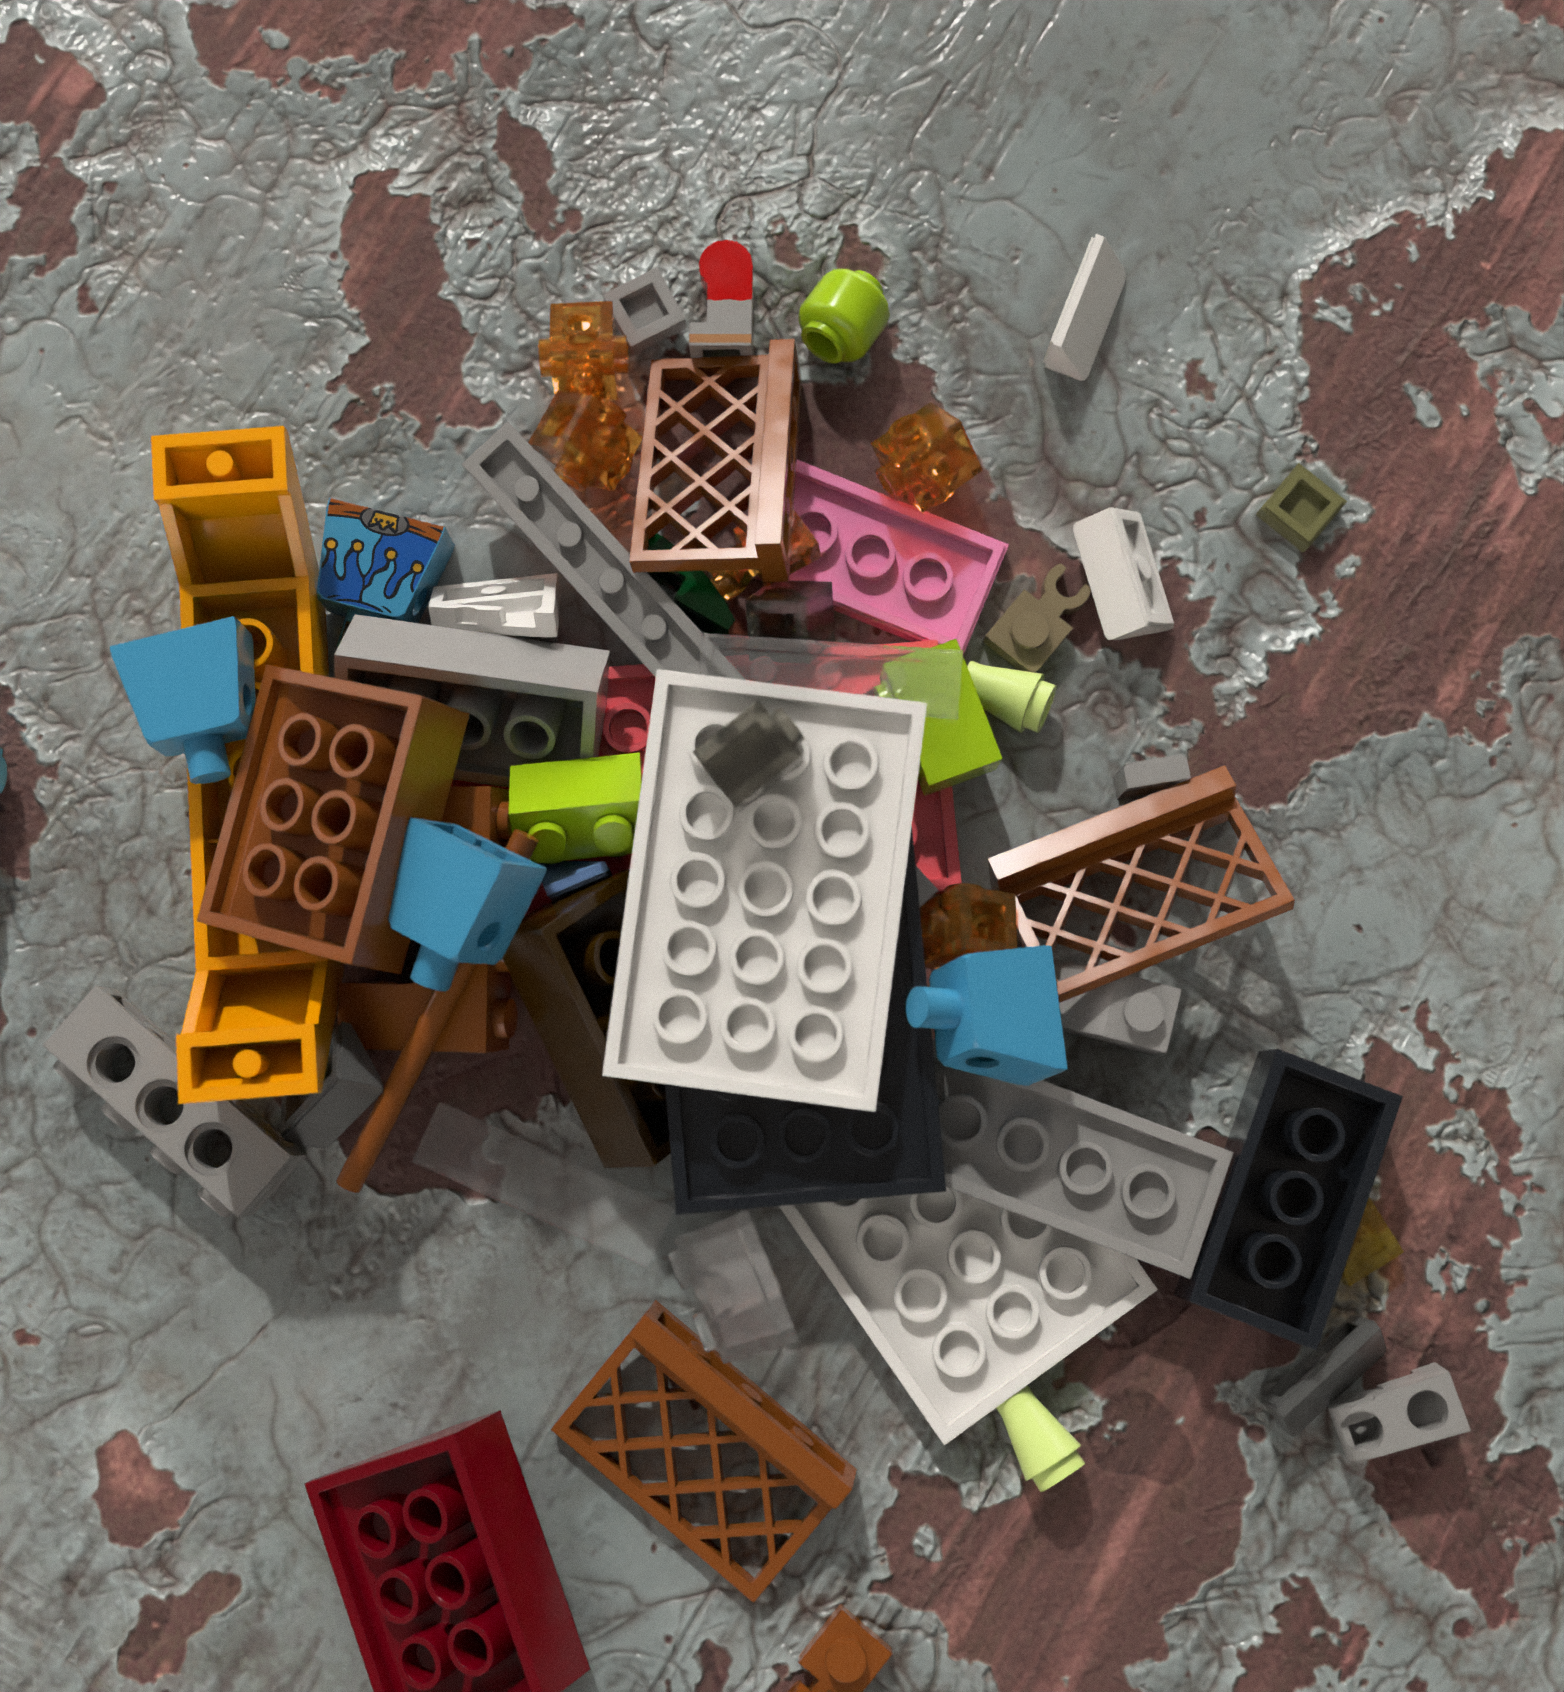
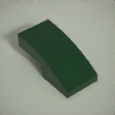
(695, 595)

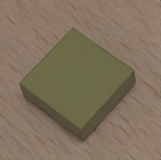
(1301, 508)

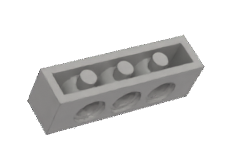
(85, 1056)

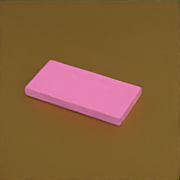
(893, 561)

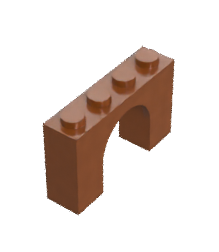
(484, 1014)

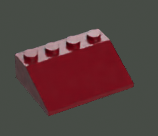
(448, 1567)

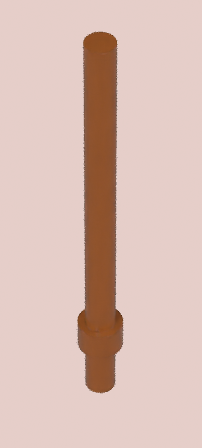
(412, 1060)

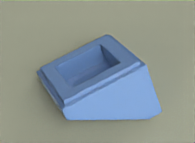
(571, 876)

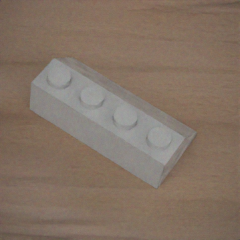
(522, 694)

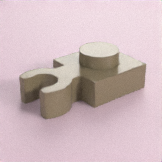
(1033, 627)

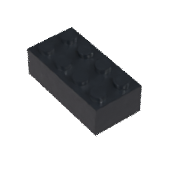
(1291, 1196)

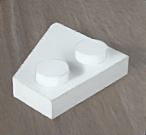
(500, 606)

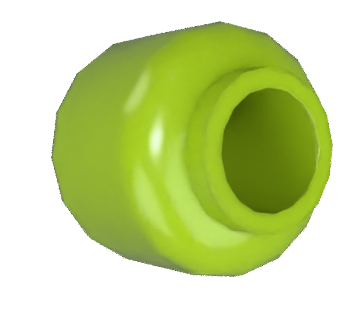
(843, 315)

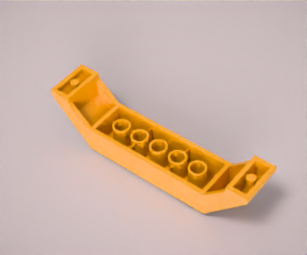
(246, 551)

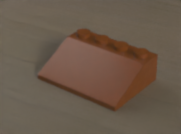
(326, 814)

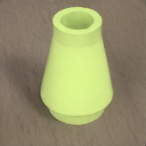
(1013, 695)
(1039, 1440)

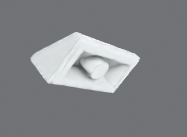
(1086, 311)
(1122, 574)

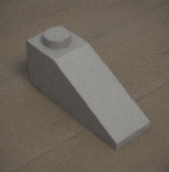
(1121, 1013)

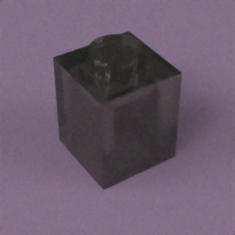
(792, 611)
(751, 753)

